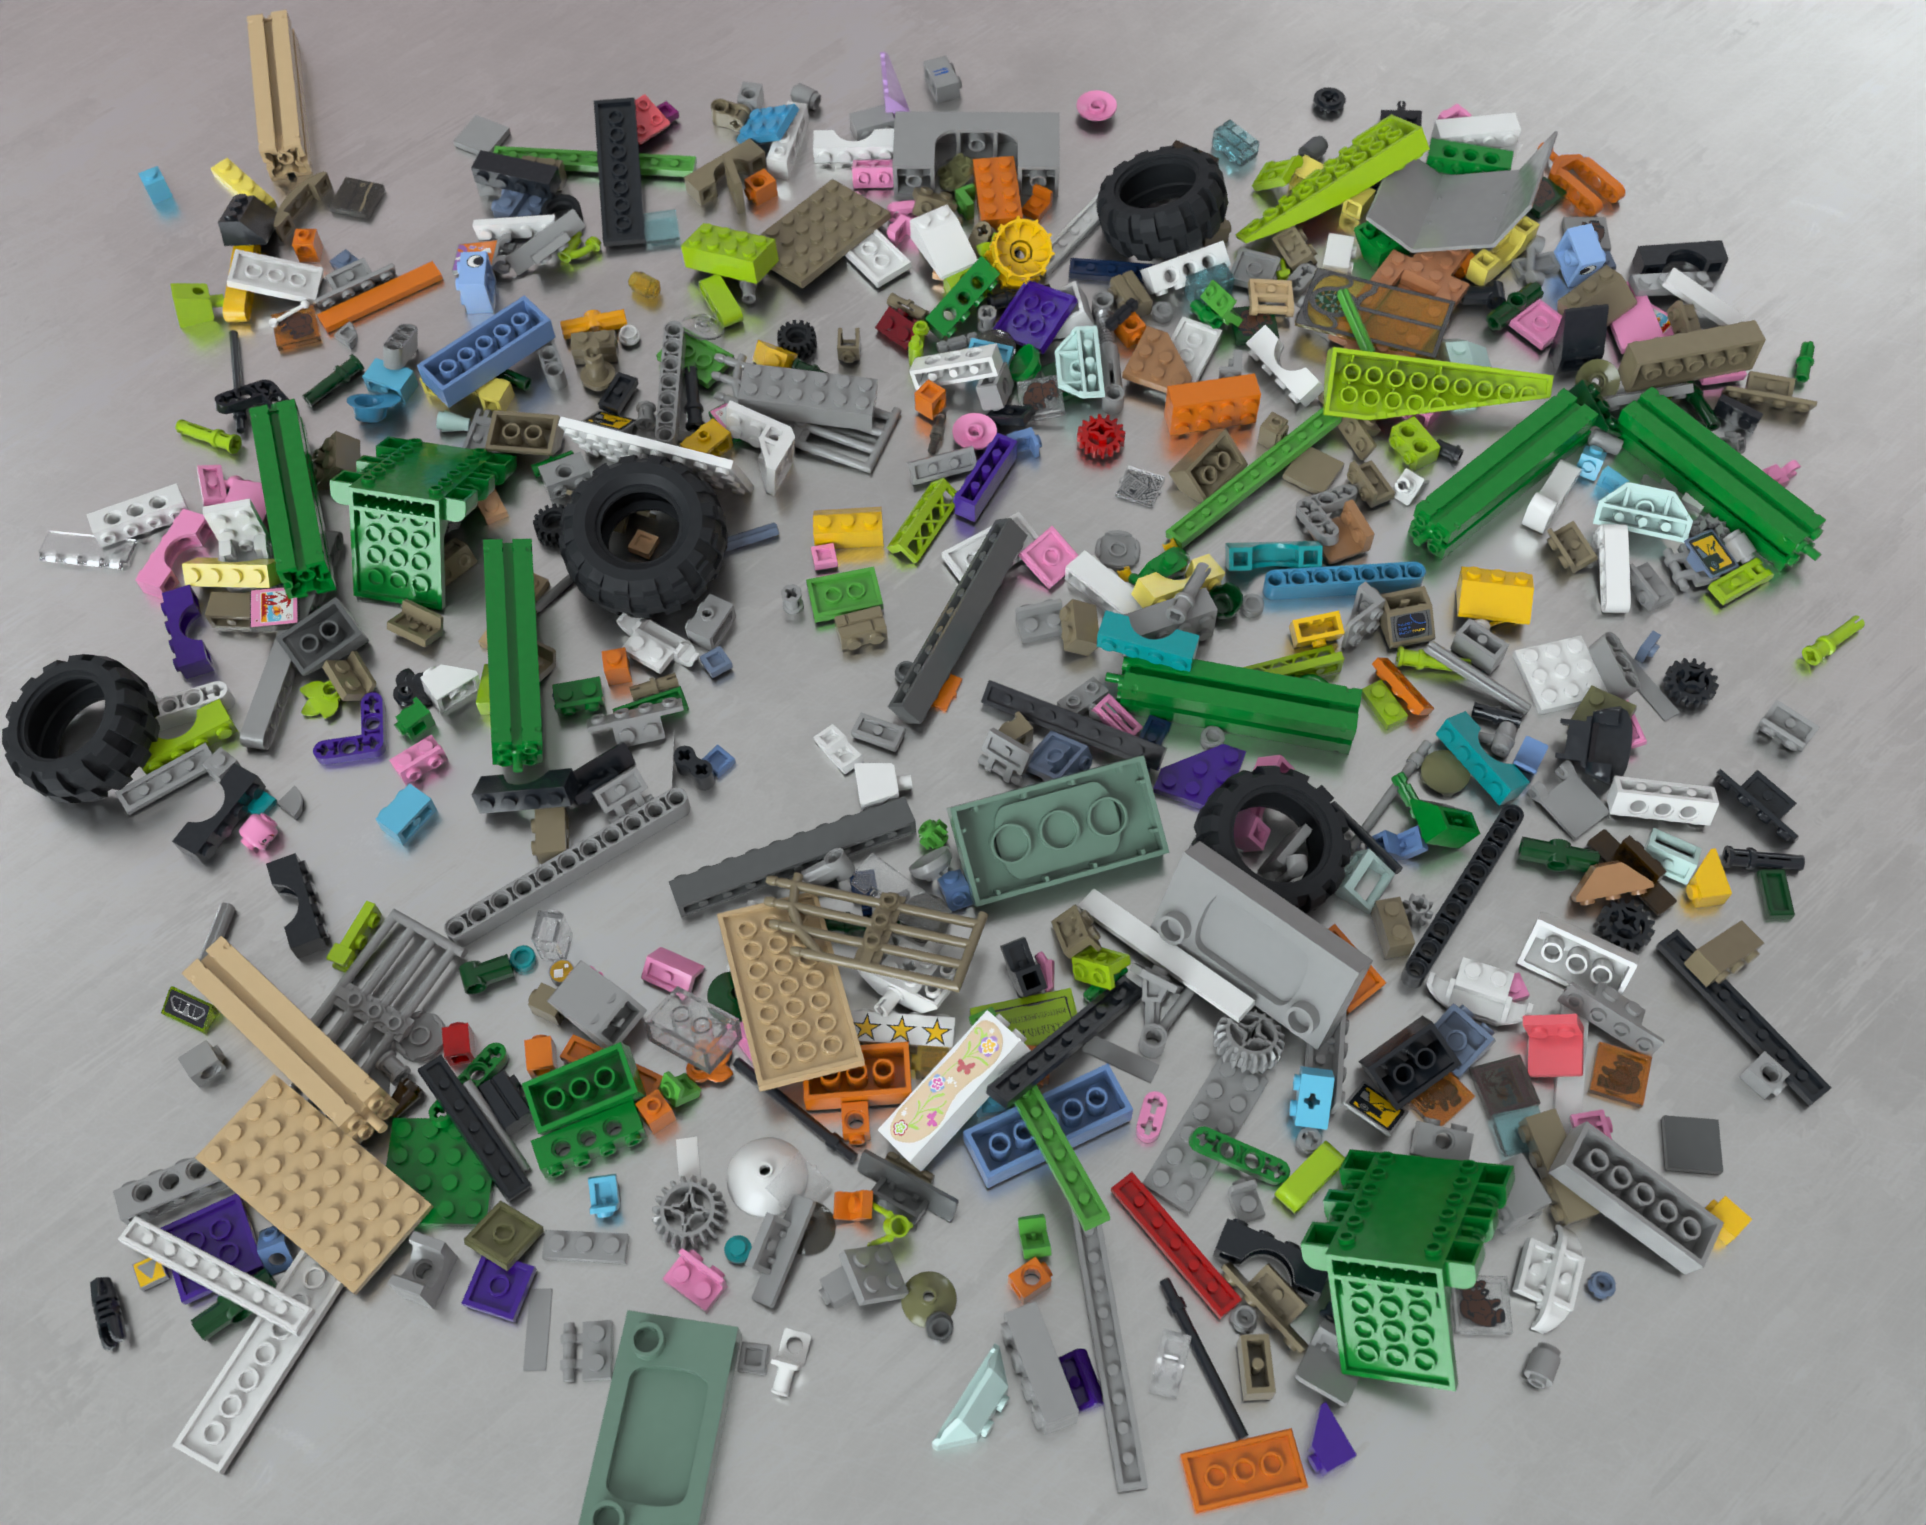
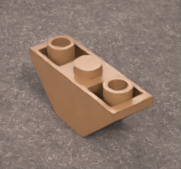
(1609, 881)

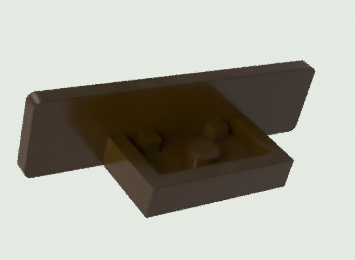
(1636, 857)

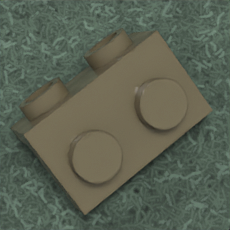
(927, 200)
(1370, 483)
(1572, 546)
(417, 624)

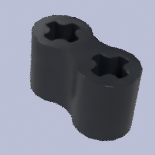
(690, 765)

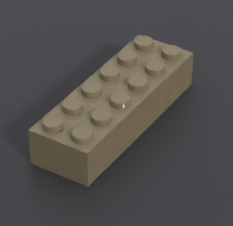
(1690, 356)

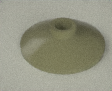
(1605, 373)
(917, 1308)

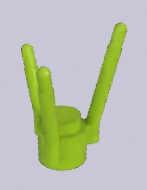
(893, 1226)

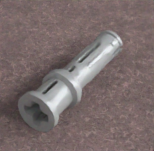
(1185, 599)

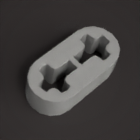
(1304, 282)

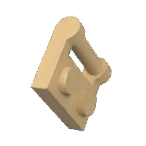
(1270, 291)

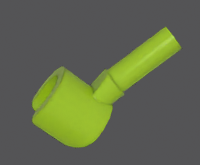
(1284, 272)

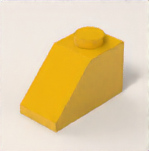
(772, 355)
(1709, 883)

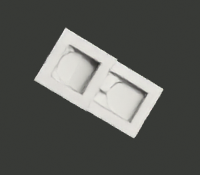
(838, 749)

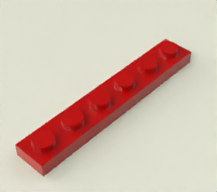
(1176, 1245)

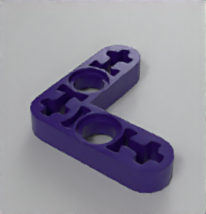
(367, 736)

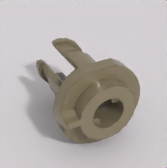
(596, 373)

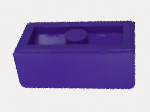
(1081, 1379)

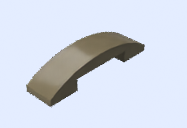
(297, 201)

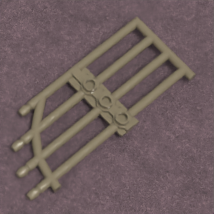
(878, 932)

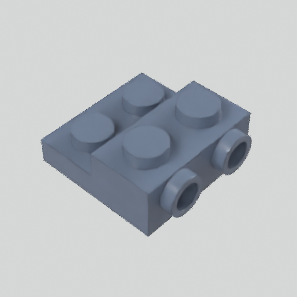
(517, 205)
(1059, 757)
(1464, 1036)

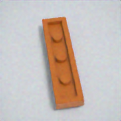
(579, 1048)

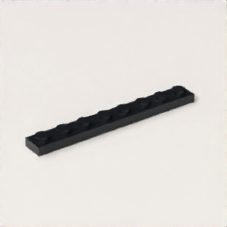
(1073, 724)
(1747, 1022)
(1063, 1042)

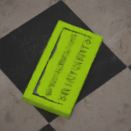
(1036, 1014)

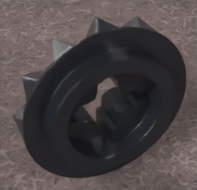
(1328, 94)

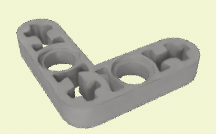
(1319, 512)

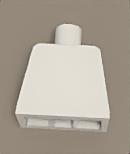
(879, 783)

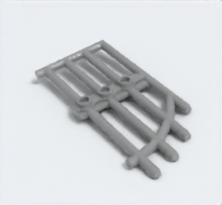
(802, 430)
(377, 1012)

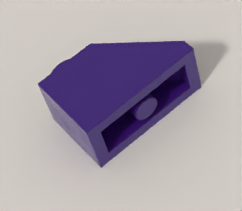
(1328, 1443)

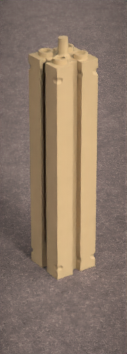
(279, 95)
(291, 1041)

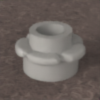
(1249, 1313)

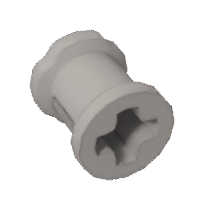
(987, 318)
(645, 415)
(792, 599)
(392, 1067)

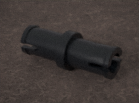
(1496, 714)

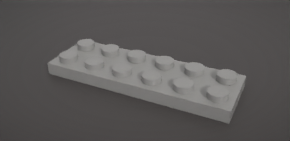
(1221, 1105)

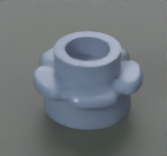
(1608, 1281)

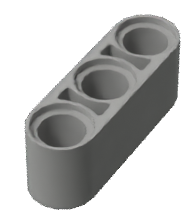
(400, 346)
(552, 366)
(1614, 666)

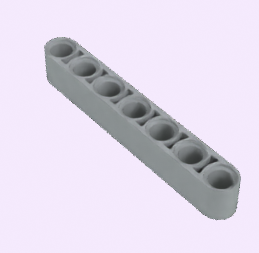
(670, 384)

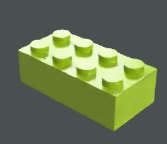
(730, 253)

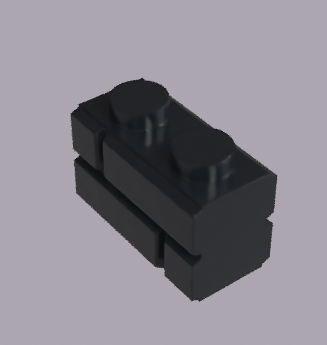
(507, 1102)

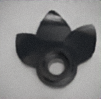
(409, 683)

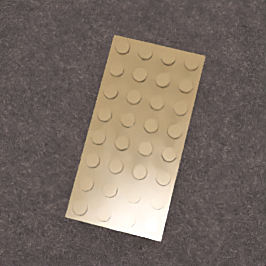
(788, 1004)
(314, 1183)

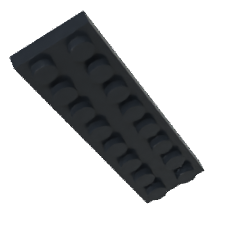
(619, 172)

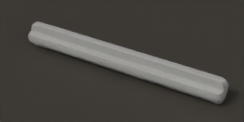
(1477, 678)

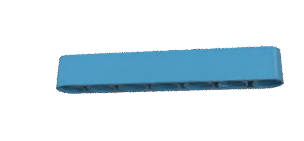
(1382, 576)

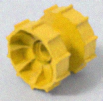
(1029, 239)

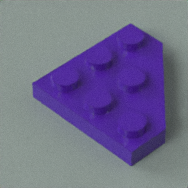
(1198, 776)

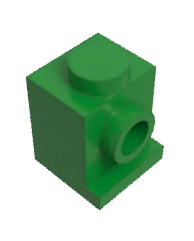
(414, 720)

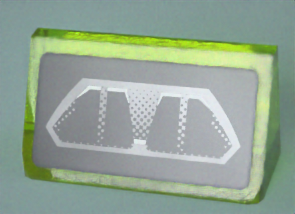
(189, 1010)

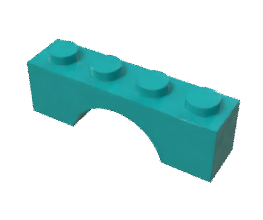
(1263, 554)
(1174, 650)
(1499, 779)

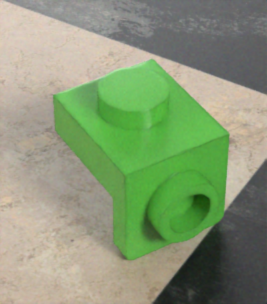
(964, 199)
(678, 1089)
(1034, 1236)

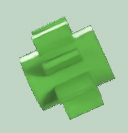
(933, 834)

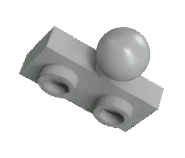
(1085, 698)

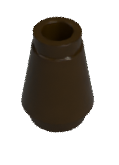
(405, 1095)

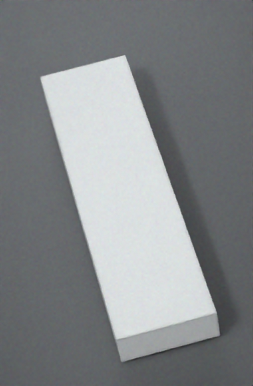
(1703, 300)

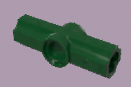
(1514, 305)
(1557, 854)
(225, 1311)

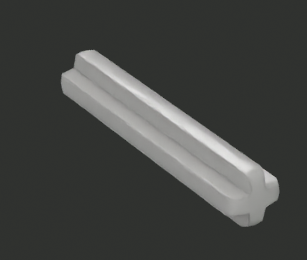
(219, 926)

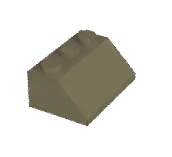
(1601, 288)
(524, 433)
(1208, 465)

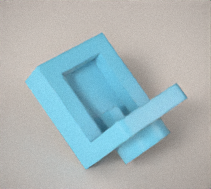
(1591, 461)
(1610, 479)
(604, 1195)

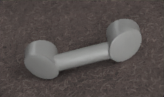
(1535, 246)
(1296, 867)

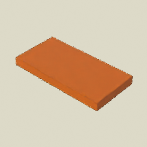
(1243, 1471)

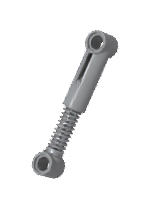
(1114, 393)

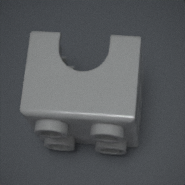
(1526, 1197)

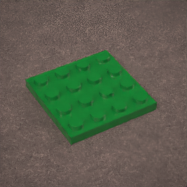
(441, 1170)

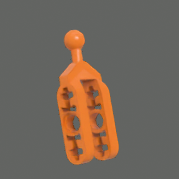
(1589, 171)

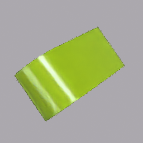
(721, 300)
(1310, 1177)

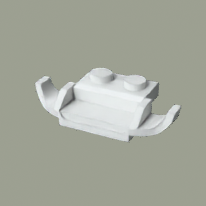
(654, 644)
(1481, 990)
(1550, 1277)

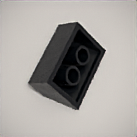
(246, 221)
(1410, 1062)

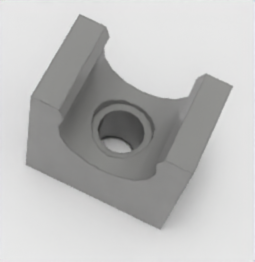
(426, 1254)

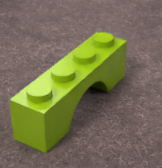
(210, 727)

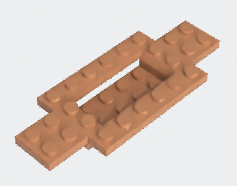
(1424, 273)

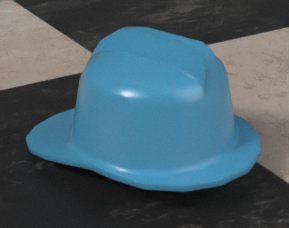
(372, 407)

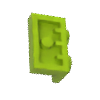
(1098, 967)

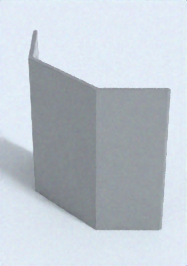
(1459, 210)

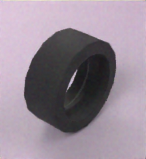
(561, 202)

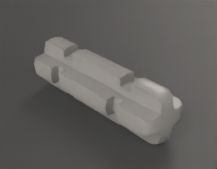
(955, 342)

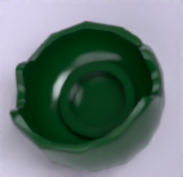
(1227, 600)

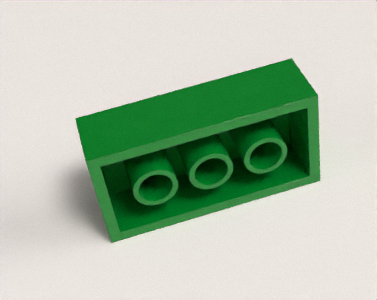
(583, 1088)

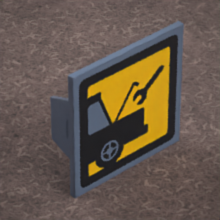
(1709, 554)

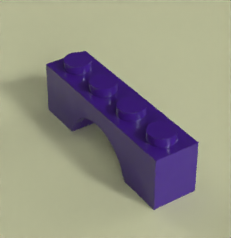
(182, 610)

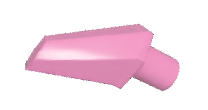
(1047, 968)

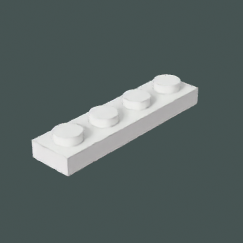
(516, 226)

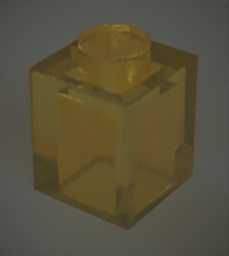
(926, 1059)

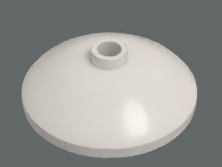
(746, 1182)

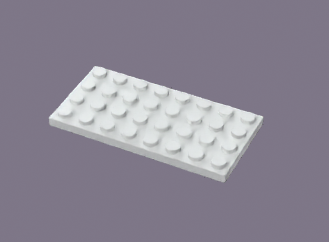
(617, 444)

